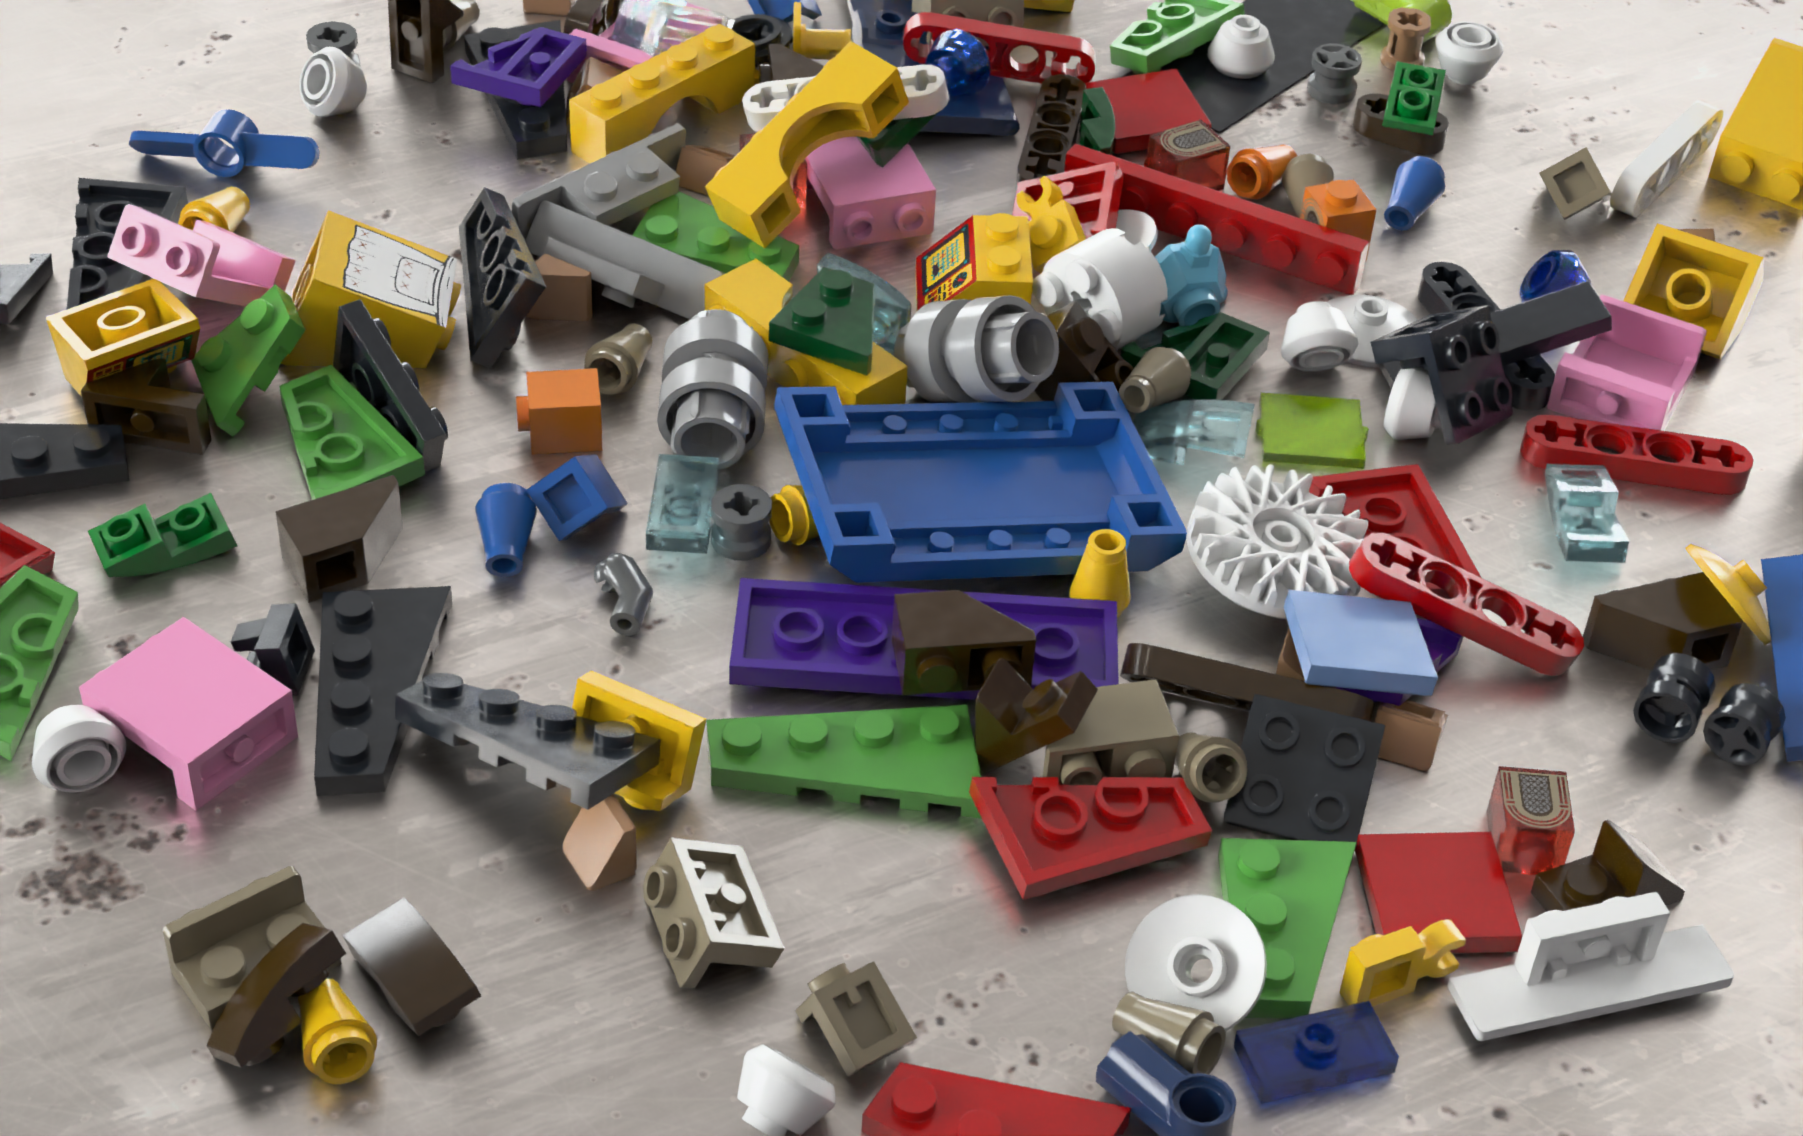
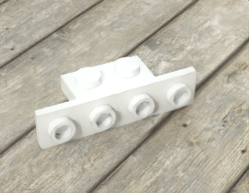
(1590, 966)

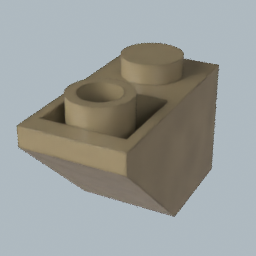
(1119, 736)

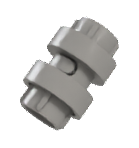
(977, 350)
(713, 387)

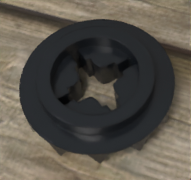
(763, 31)

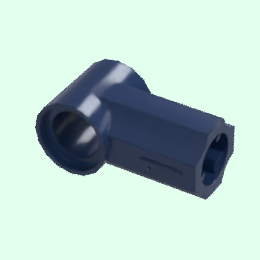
(1164, 1091)

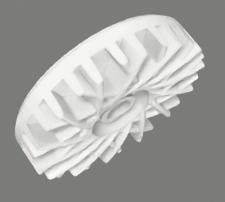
(1272, 538)

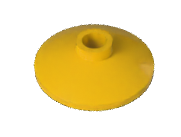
(1738, 586)

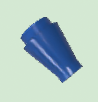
(1414, 190)
(505, 525)

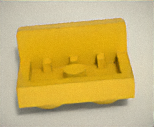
(679, 731)

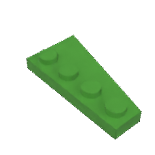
(883, 753)

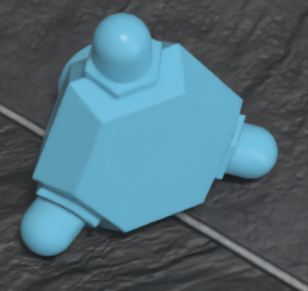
(1193, 278)

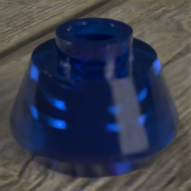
(962, 61)
(1552, 273)

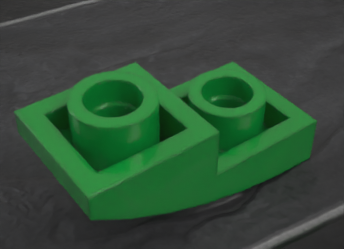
(1414, 98)
(144, 545)

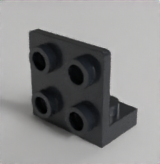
(1461, 366)
(1305, 772)

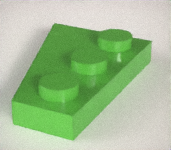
(343, 436)

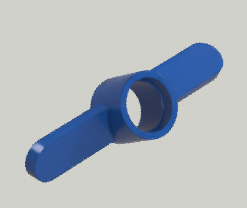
(221, 160)

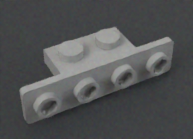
(614, 184)
(621, 261)

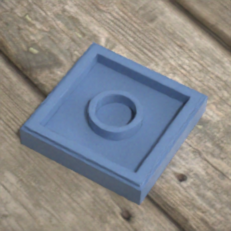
(1359, 643)

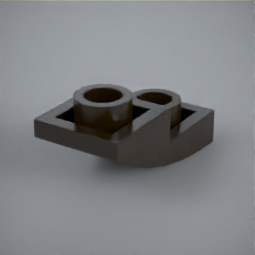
(412, 966)
(259, 1010)

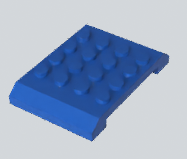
(976, 484)

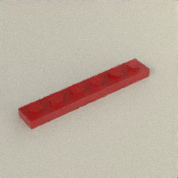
(1237, 224)

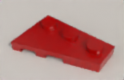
(1083, 832)
(953, 1104)

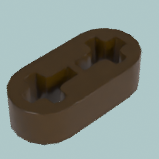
(1369, 121)

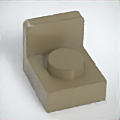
(857, 1015)

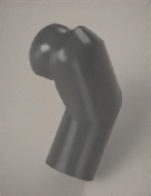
(632, 587)

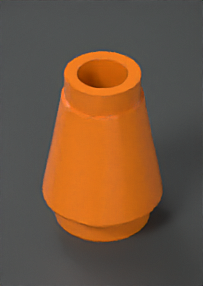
(1258, 170)

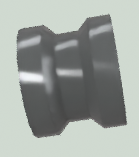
(333, 35)
(1334, 73)
(741, 522)

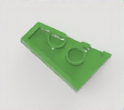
(1170, 32)
(695, 232)
(32, 631)
(1293, 901)

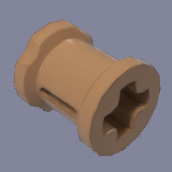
(1405, 37)

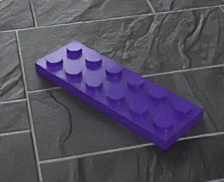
(843, 636)

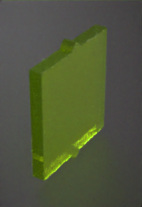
(1311, 430)

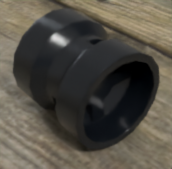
(1674, 698)

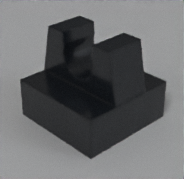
(278, 645)

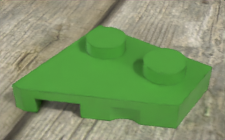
(247, 355)

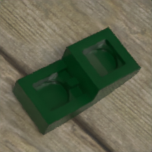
(1097, 121)

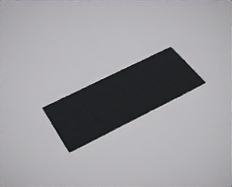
(1295, 32)

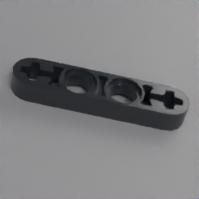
(1452, 288)

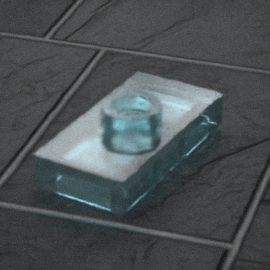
(682, 504)

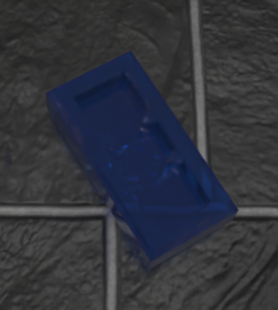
(1315, 1051)

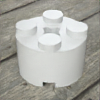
(1111, 281)

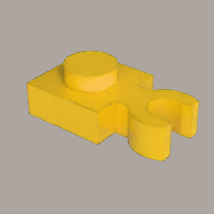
(1053, 223)
(1391, 964)

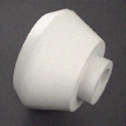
(1242, 48)
(1468, 51)
(332, 83)
(1318, 338)
(1411, 406)
(76, 749)
(782, 1093)

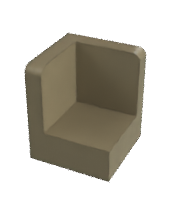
(1575, 183)

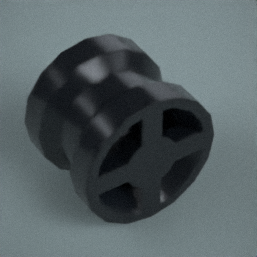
(1744, 724)

